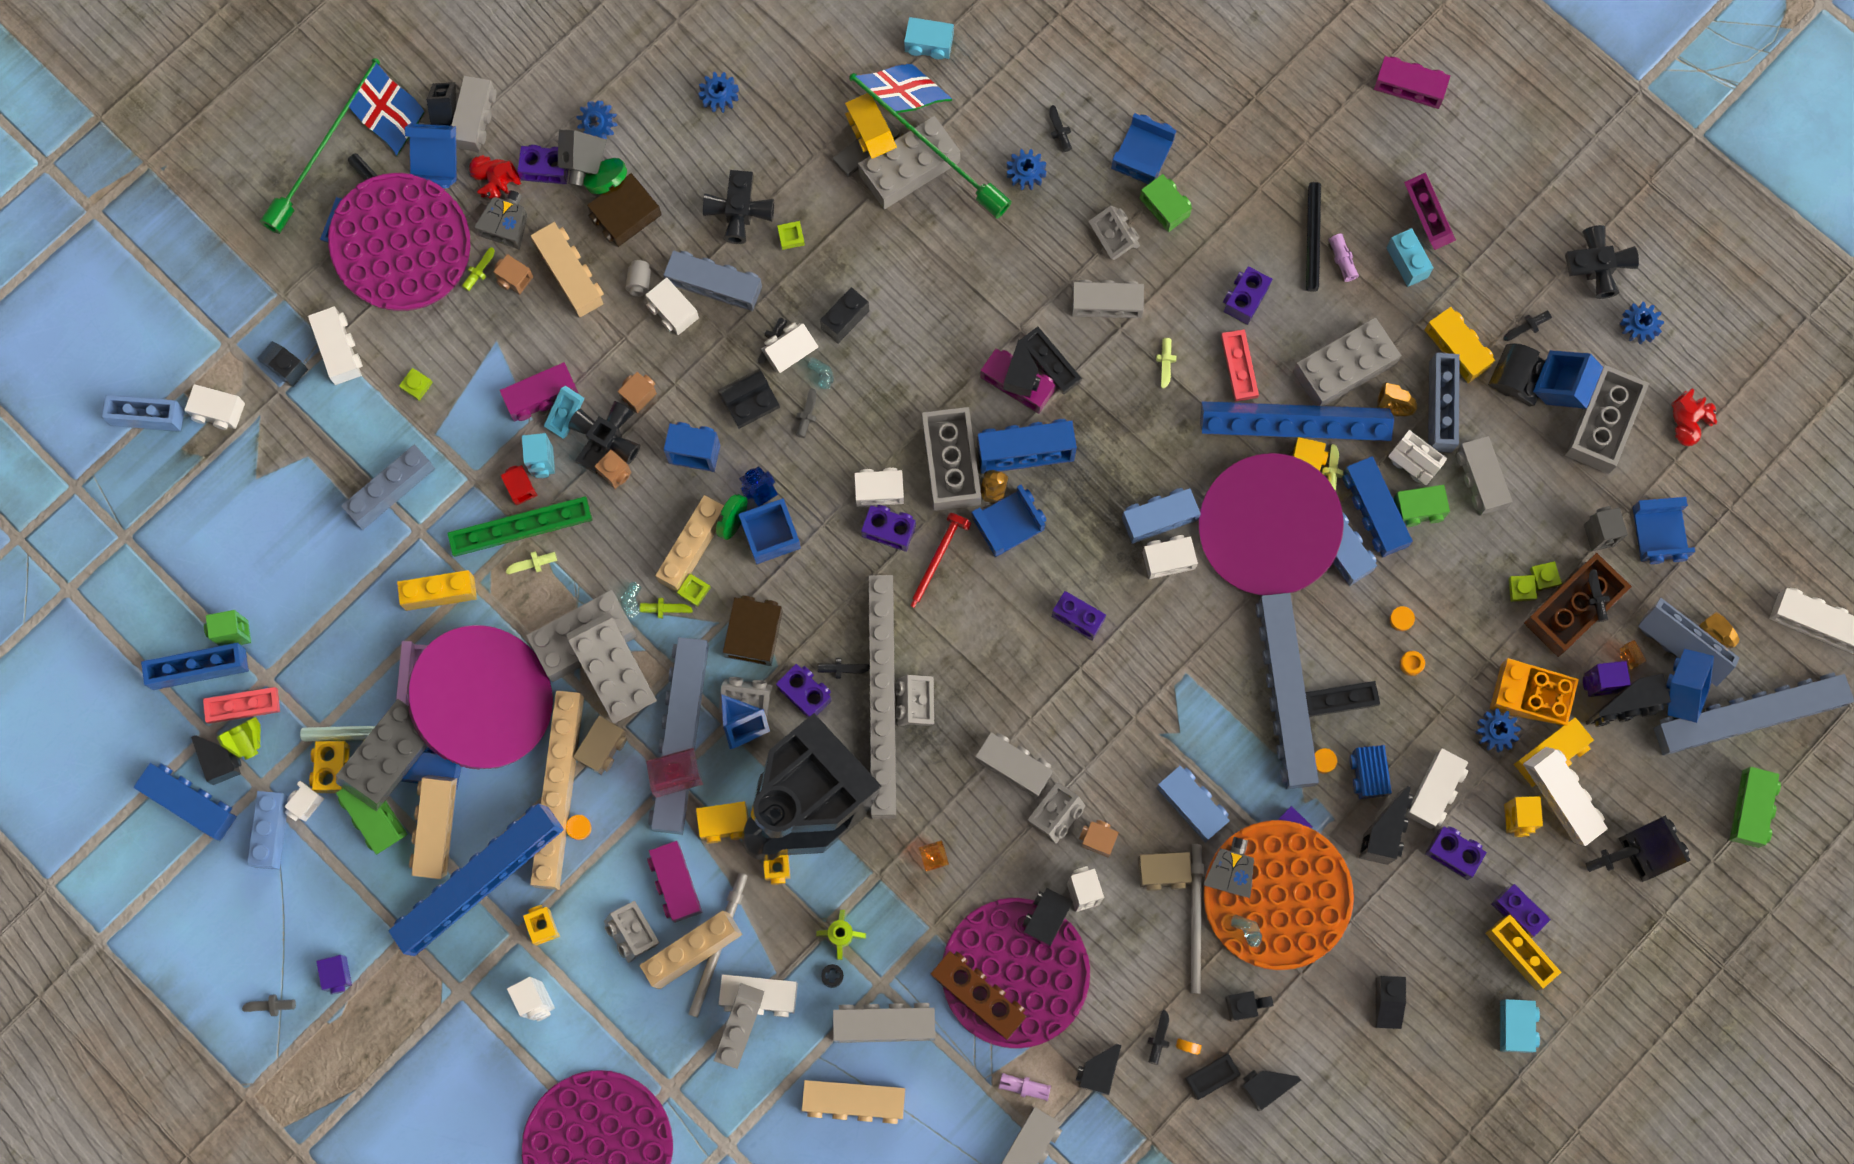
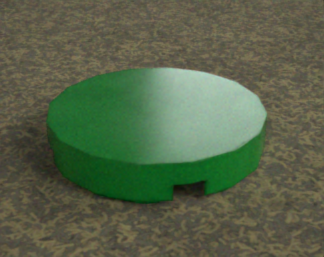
(610, 173)
(731, 522)

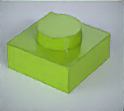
(791, 235)
(415, 384)
(1546, 576)
(1522, 588)
(693, 590)

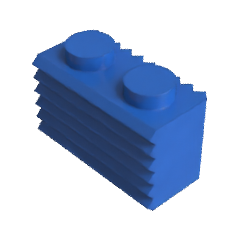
(1371, 772)

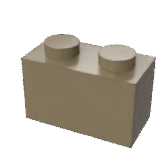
(601, 745)
(1165, 870)

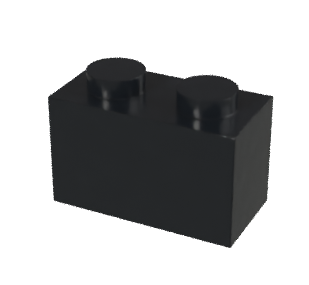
(844, 315)
(1047, 917)

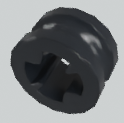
(826, 970)

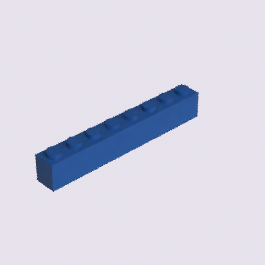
(1296, 421)
(475, 879)

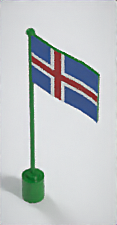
(908, 89)
(381, 108)

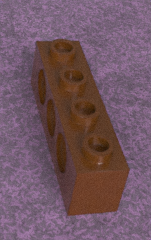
(1005, 1025)

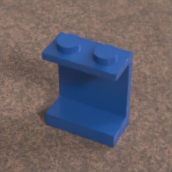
(1144, 149)
(433, 153)
(1009, 521)
(1661, 530)

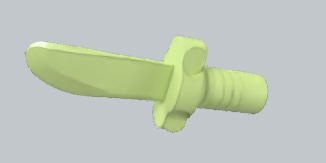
(1166, 358)
(1332, 471)
(536, 562)

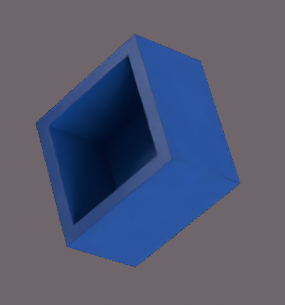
(1568, 379)
(692, 446)
(770, 531)
(1689, 685)

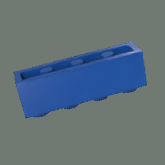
(1377, 507)
(194, 666)
(432, 765)
(184, 801)

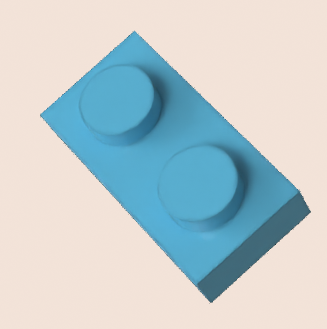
(562, 411)

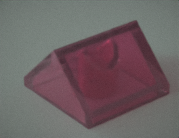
(674, 773)

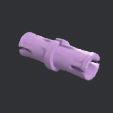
(1343, 257)
(1025, 1087)

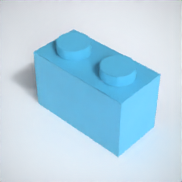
(929, 38)
(1409, 257)
(538, 455)
(1519, 1026)

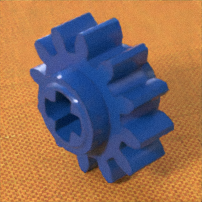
(718, 92)
(589, 119)
(1034, 173)
(1635, 316)
(1489, 734)

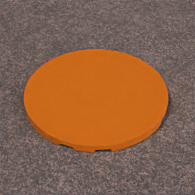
(1297, 897)

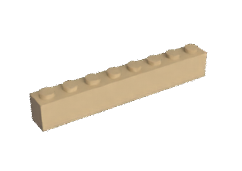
(559, 785)

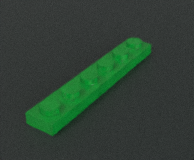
(519, 526)

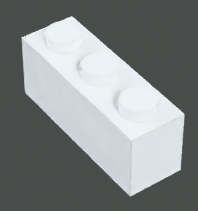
(336, 345)
(1437, 789)
(1085, 889)
(777, 997)
(531, 999)

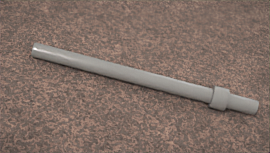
(1197, 871)
(734, 897)

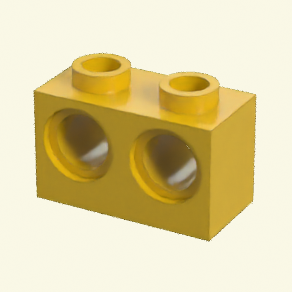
(323, 767)
(1523, 815)

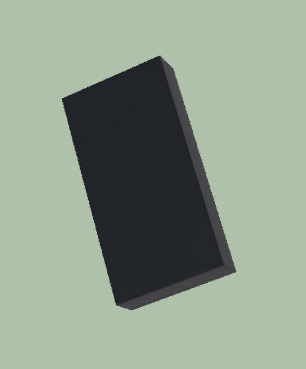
(1212, 1076)

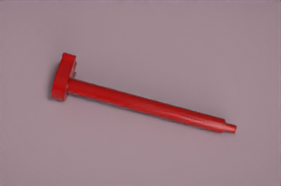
(955, 521)

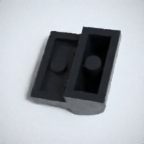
(1518, 373)
(748, 398)

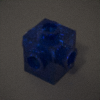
(758, 486)

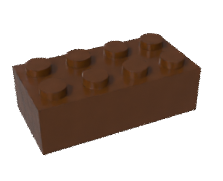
(1567, 612)

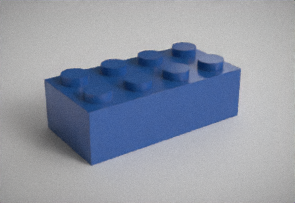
(1026, 446)

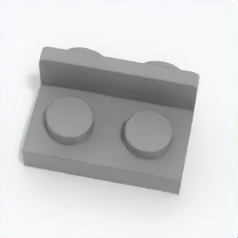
(1114, 232)
(753, 693)
(915, 700)
(1057, 812)
(630, 931)

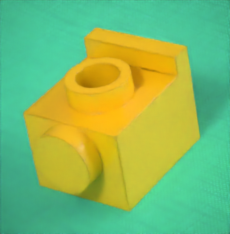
(777, 877)
(532, 919)

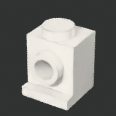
(302, 802)

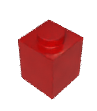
(518, 484)

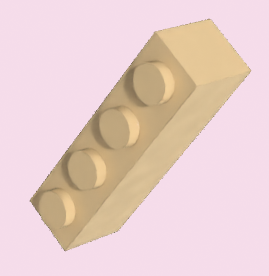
(567, 270)
(690, 544)
(434, 826)
(691, 950)
(853, 1099)

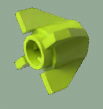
(242, 739)
(843, 941)

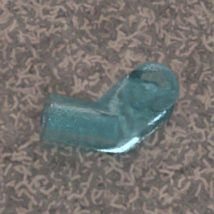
(825, 372)
(629, 601)
(1250, 929)

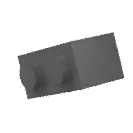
(1605, 528)

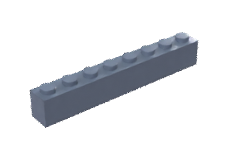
(1288, 691)
(1754, 714)
(680, 726)

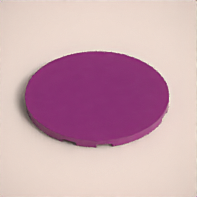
(399, 242)
(1271, 524)
(479, 697)
(1041, 979)
(598, 1121)

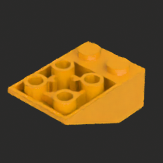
(1534, 692)

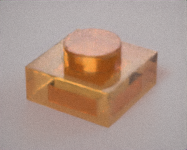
(1632, 654)
(933, 856)

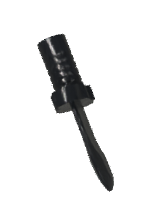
(1060, 131)
(781, 323)
(1531, 323)
(1597, 599)
(839, 668)
(1608, 859)
(1159, 1042)

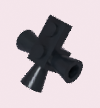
(738, 206)
(1600, 261)
(604, 436)

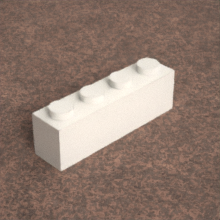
(1814, 618)
(1566, 796)

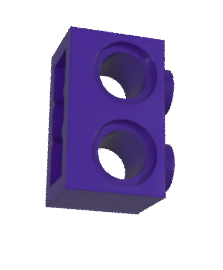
(542, 170)
(1250, 296)
(885, 533)
(1078, 615)
(1606, 679)
(800, 695)
(1453, 859)
(1522, 909)

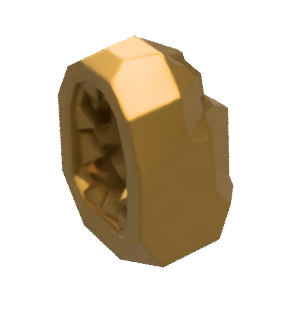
(1397, 400)
(993, 486)
(1721, 630)

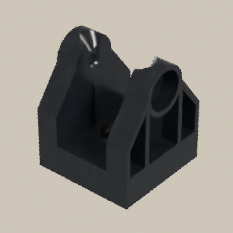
(807, 794)

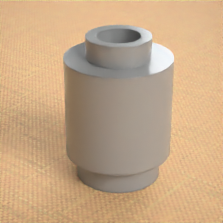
(638, 278)

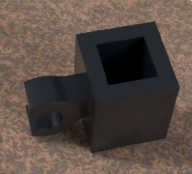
(1245, 1006)

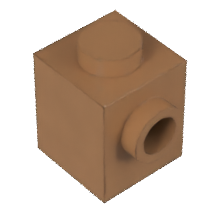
(512, 274)
(637, 391)
(613, 469)
(1098, 838)

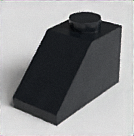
(442, 103)
(283, 363)
(1022, 372)
(216, 761)
(1390, 1001)
(1099, 1071)
(1267, 1086)

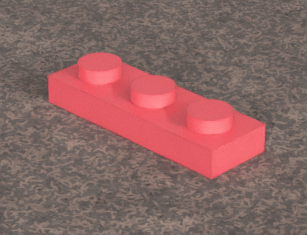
(1239, 365)
(241, 705)

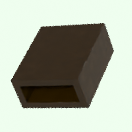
(624, 210)
(753, 630)

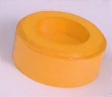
(1402, 618)
(1412, 663)
(1325, 760)
(578, 827)
(1188, 1046)

